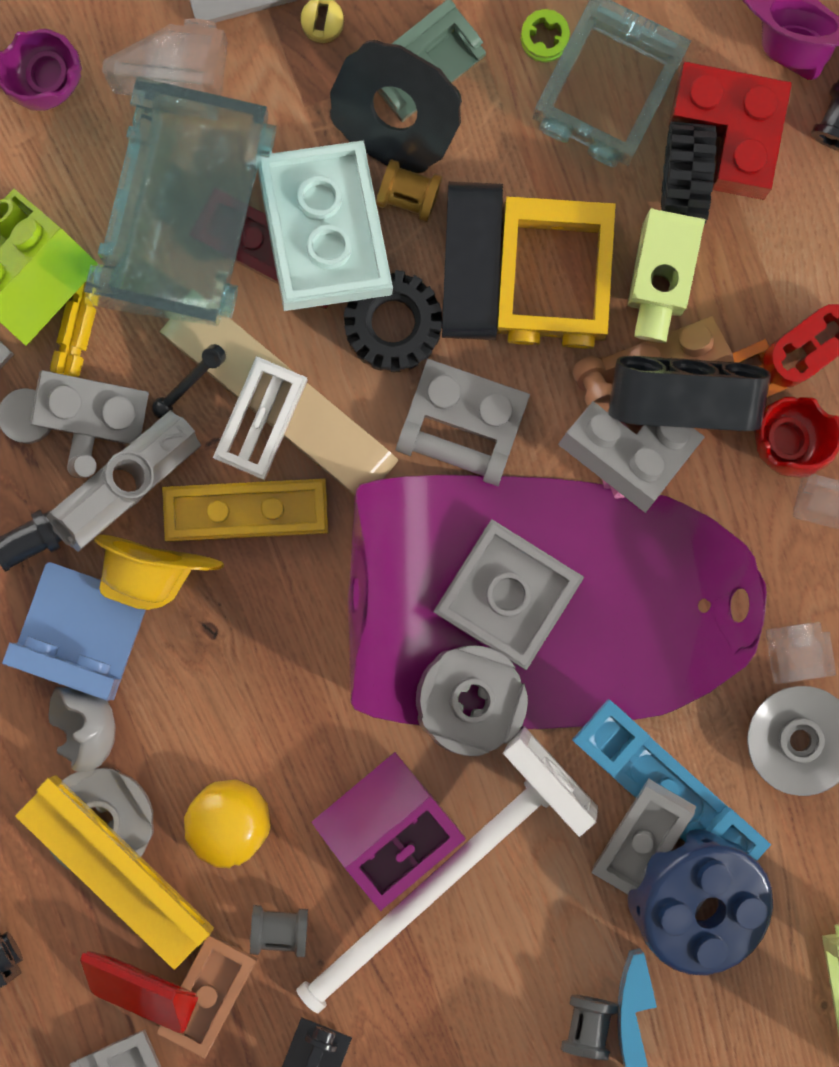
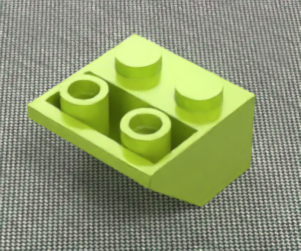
(37, 267)

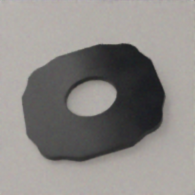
(392, 65)

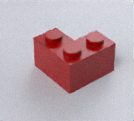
(747, 117)

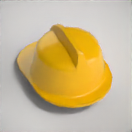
(146, 575)

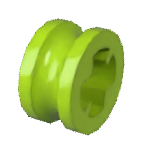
(551, 21)

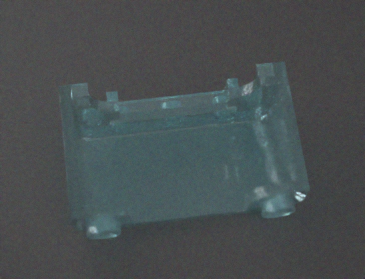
(180, 204)

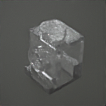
(800, 653)

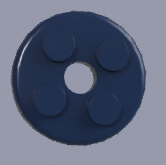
(684, 878)

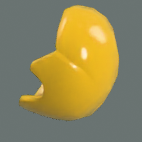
(227, 823)

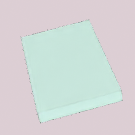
(324, 226)

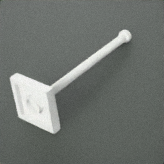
(545, 786)

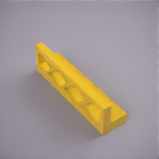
(114, 871)

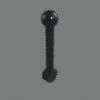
(212, 358)

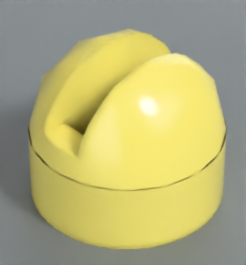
(333, 24)

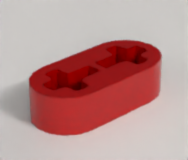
(803, 336)

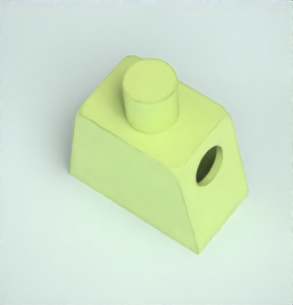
(666, 249)

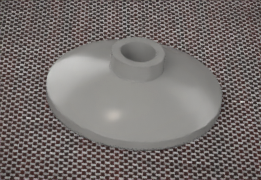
(769, 744)

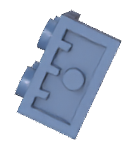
(75, 634)

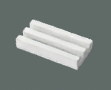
(242, 461)

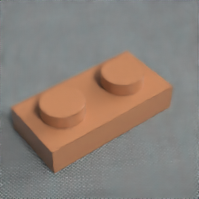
(217, 981)

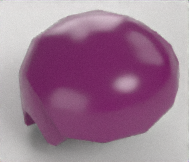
(39, 69)

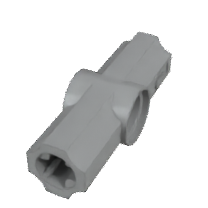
(101, 502)

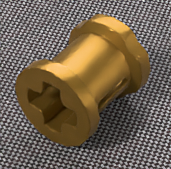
(408, 190)

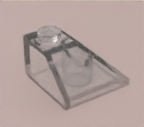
(175, 55)

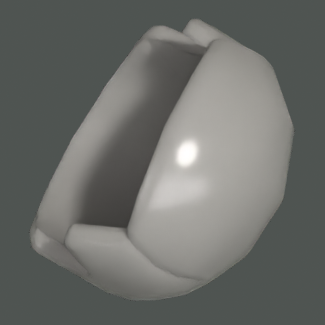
(87, 726)

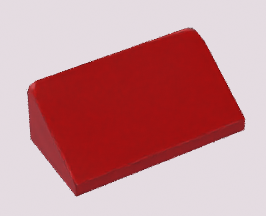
(138, 991)

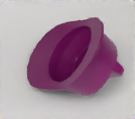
(797, 33)

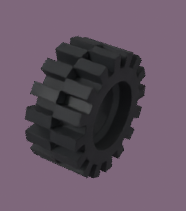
(689, 169)
(400, 354)

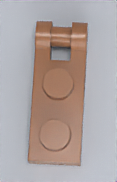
(695, 341)

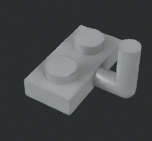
(88, 412)

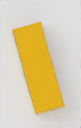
(245, 510)

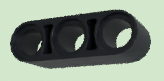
(472, 260)
(689, 393)

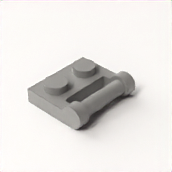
(467, 405)

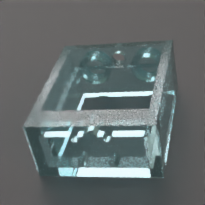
(634, 33)

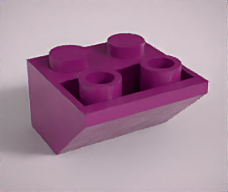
(388, 831)

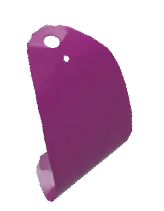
(621, 638)

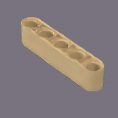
(316, 424)

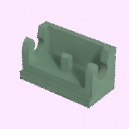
(442, 40)

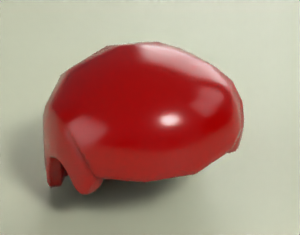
(797, 437)

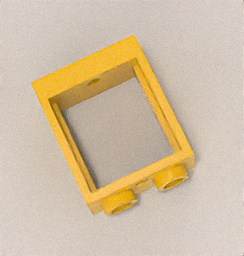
(564, 216)

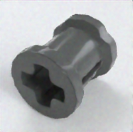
(278, 931)
(589, 1027)

